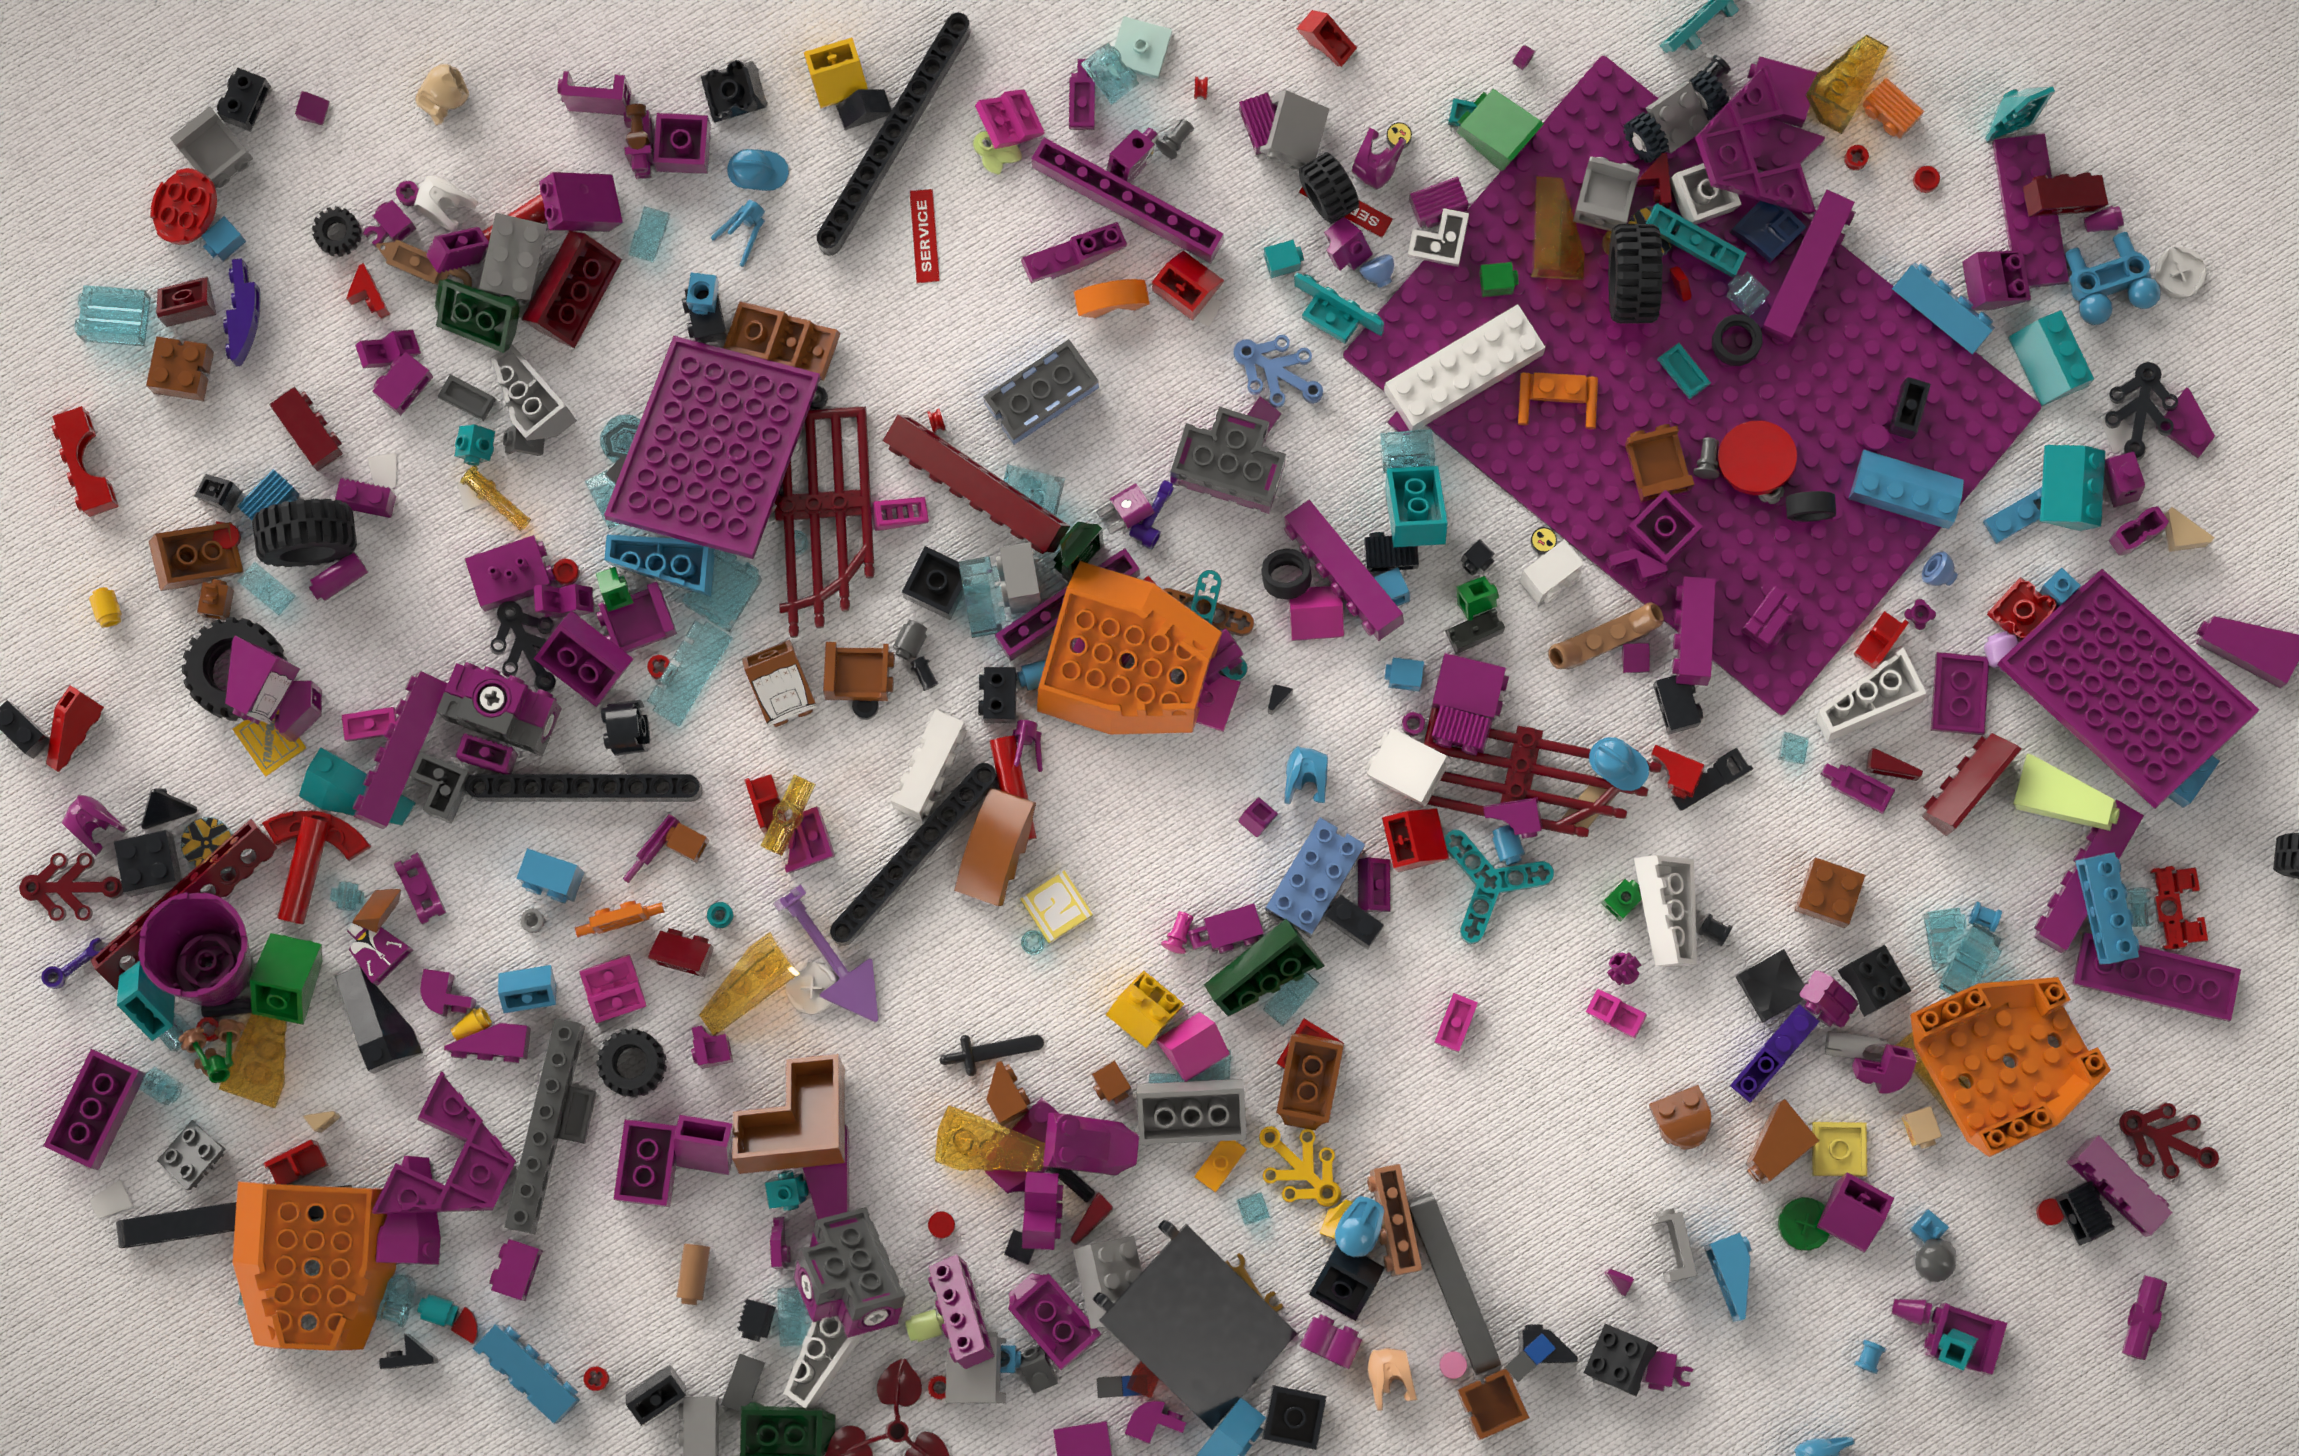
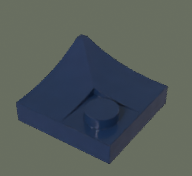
(1768, 229)

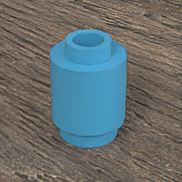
(1031, 674)
(1508, 845)

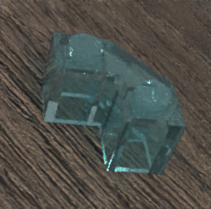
(1973, 956)

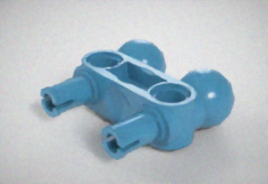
(2111, 278)

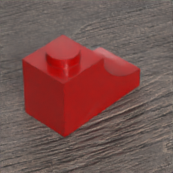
(1325, 35)
(1682, 771)

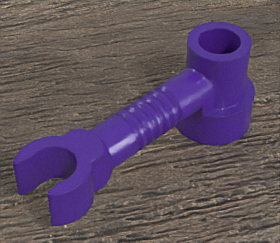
(1145, 532)
(68, 969)

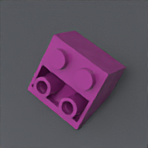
(1996, 279)
(299, 709)
(1855, 1211)

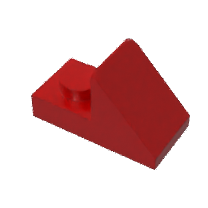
(364, 287)

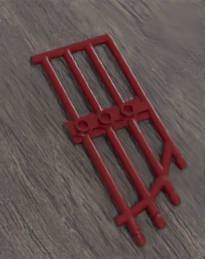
(827, 505)
(1520, 775)

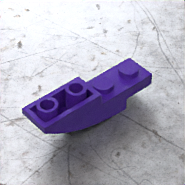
(243, 321)
(1774, 1053)

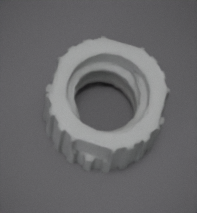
(541, 920)

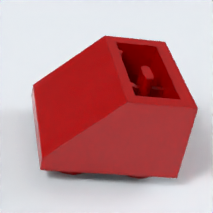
(1186, 284)
(1415, 839)

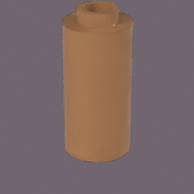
(693, 1273)

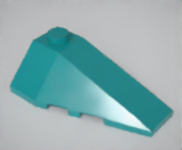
(2018, 110)
(336, 784)

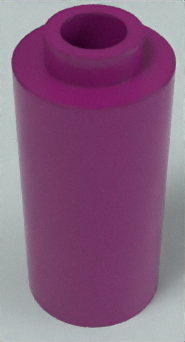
(337, 577)

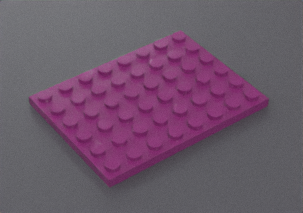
(712, 447)
(2128, 688)

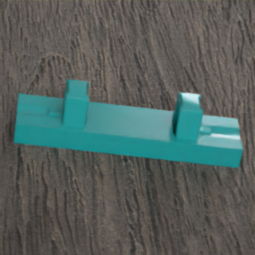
(1687, 31)
(1697, 241)

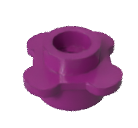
(1925, 609)

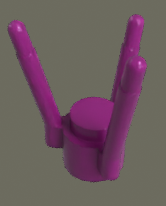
(1025, 734)

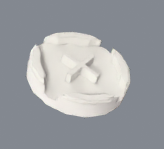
(2180, 272)
(806, 987)

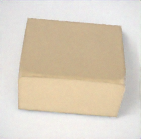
(321, 1121)

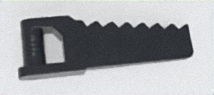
(1715, 778)

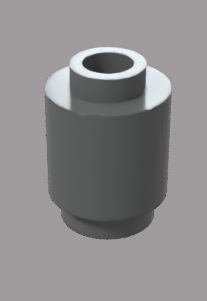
(910, 640)

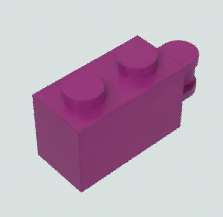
(1229, 929)

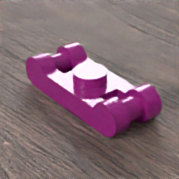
(420, 888)

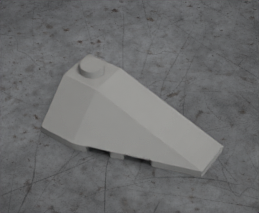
(530, 400)

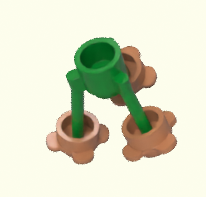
(212, 1064)

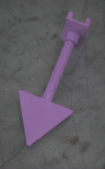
(854, 989)

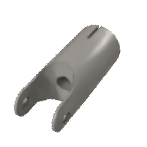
(1852, 1045)

